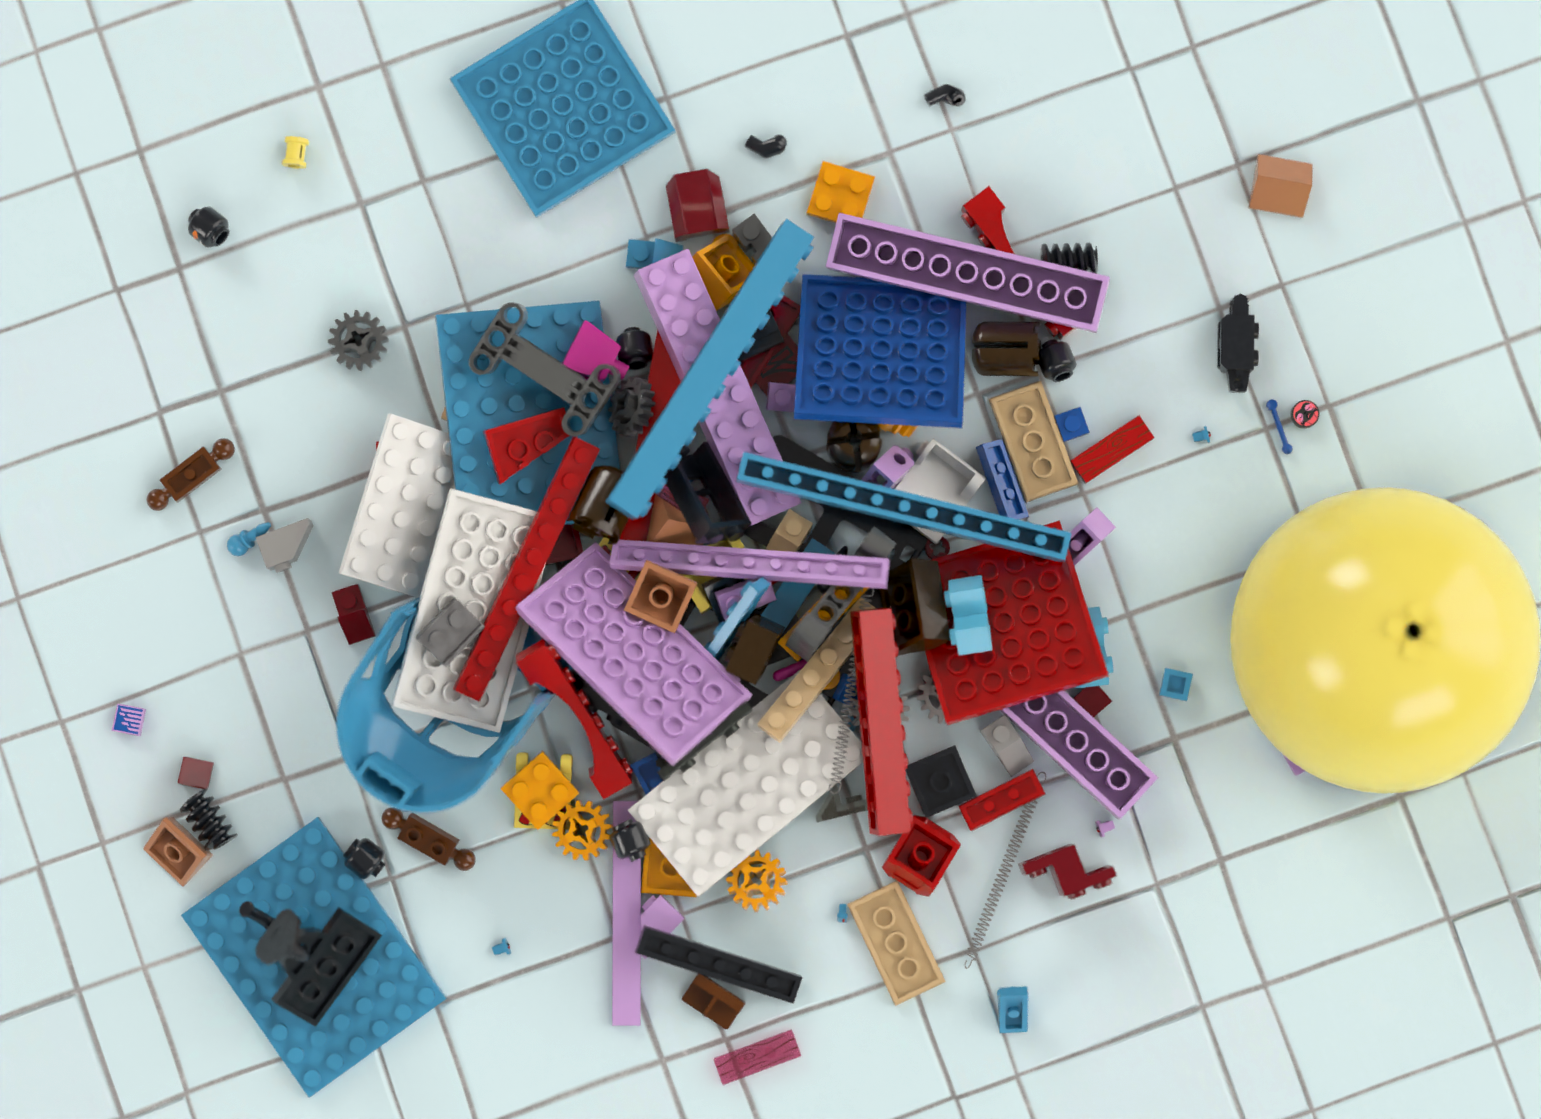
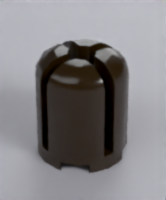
(1006, 348)
(842, 453)
(591, 512)

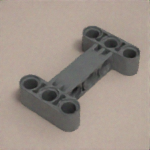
(544, 369)
(811, 629)

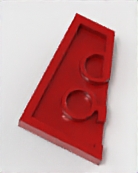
(522, 441)

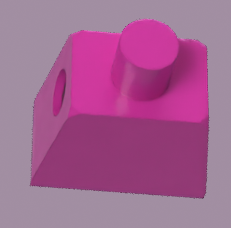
(592, 349)

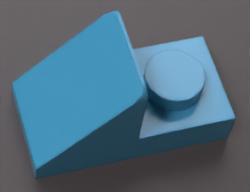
(645, 253)
(1013, 1009)

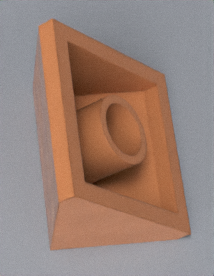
(1281, 186)
(669, 524)
(660, 596)
(177, 850)

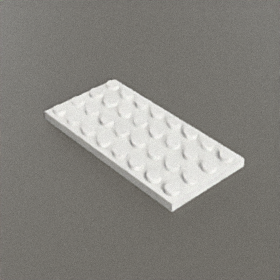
(467, 563)
(744, 791)

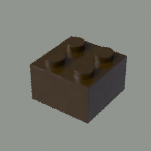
(754, 649)

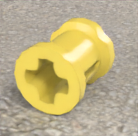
(295, 152)

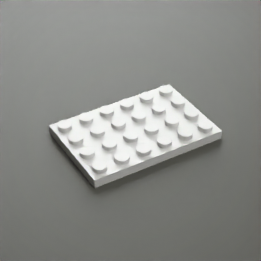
(401, 507)

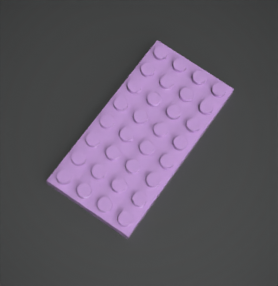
(649, 675)

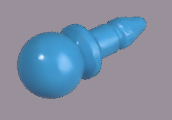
(240, 543)

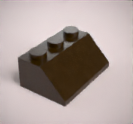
(918, 606)

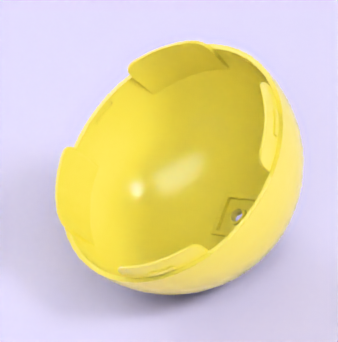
(1329, 653)

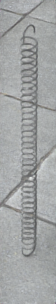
(849, 715)
(1004, 880)

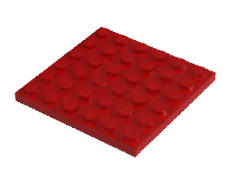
(1037, 633)

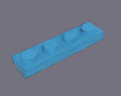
(737, 613)

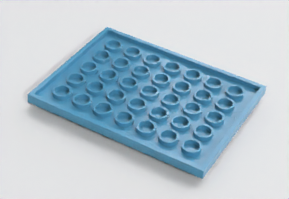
(509, 395)
(312, 881)

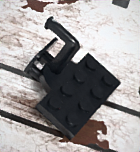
(320, 966)

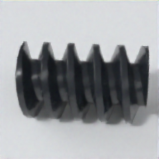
(1077, 258)
(207, 821)

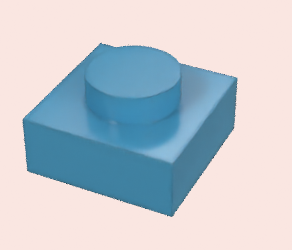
(1175, 684)

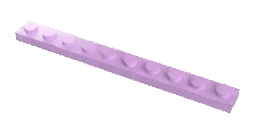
(753, 563)

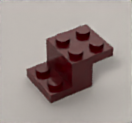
(1068, 871)

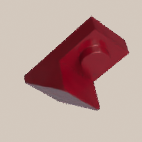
(353, 614)

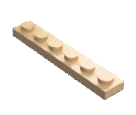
(811, 679)

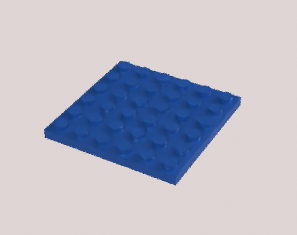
(879, 354)

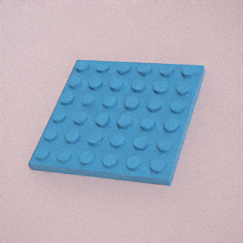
(562, 105)

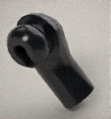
(946, 93)
(767, 148)

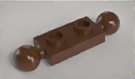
(190, 474)
(428, 839)

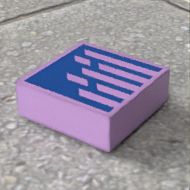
(129, 719)

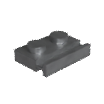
(450, 632)

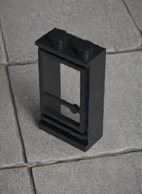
(705, 466)

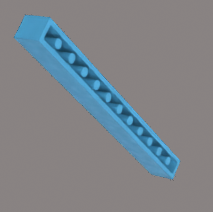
(709, 370)
(903, 507)

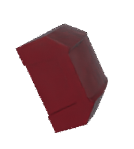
(696, 204)

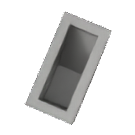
(284, 545)
(1007, 745)

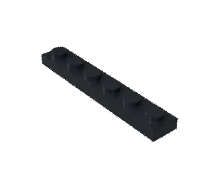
(718, 964)

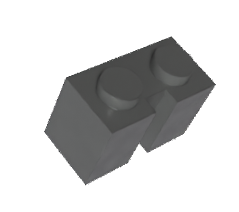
(752, 235)

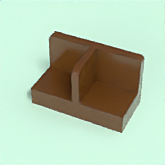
(713, 1001)

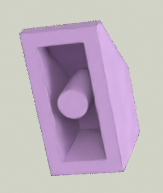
(1089, 534)
(660, 915)

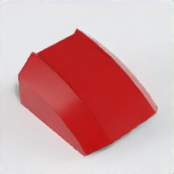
(921, 856)

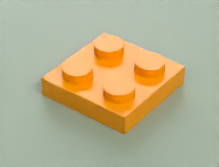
(839, 191)
(540, 790)

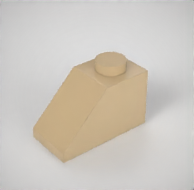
(790, 533)

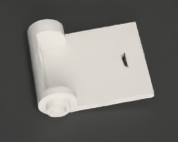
(941, 477)

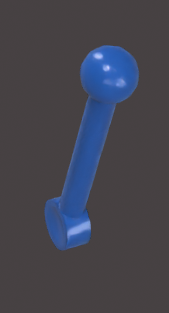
(1271, 405)

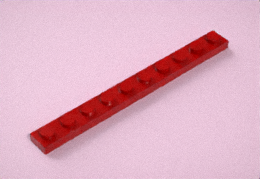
(526, 568)

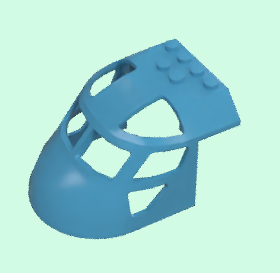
(403, 764)

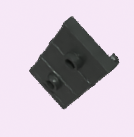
(726, 727)

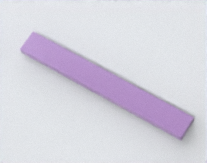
(626, 931)

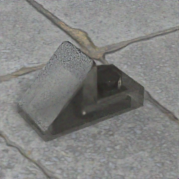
(833, 808)

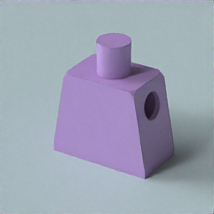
(891, 466)

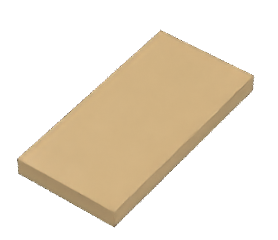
(1033, 441)
(896, 943)

